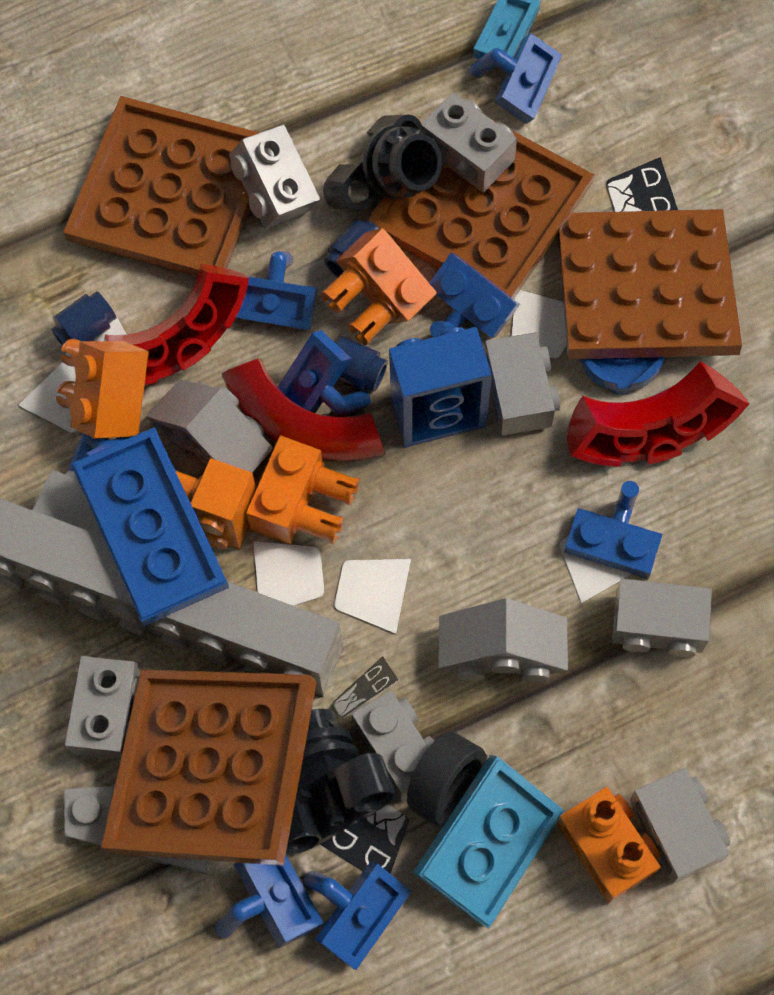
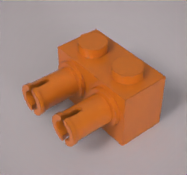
(387, 280)
(107, 387)
(286, 489)
(221, 502)
(609, 844)

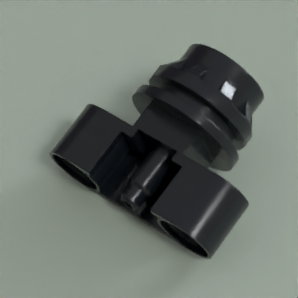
(394, 165)
(334, 784)

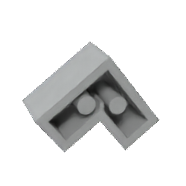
(210, 425)
(503, 639)

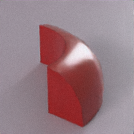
(194, 326)
(279, 416)
(655, 426)

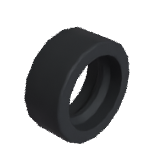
(444, 777)

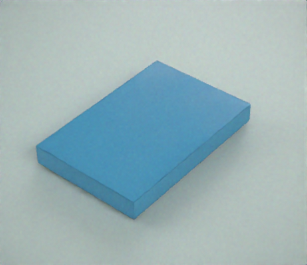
(488, 841)

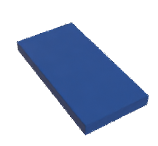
(149, 526)

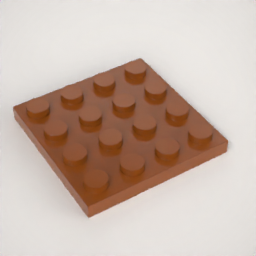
(162, 189)
(496, 230)
(648, 285)
(211, 766)

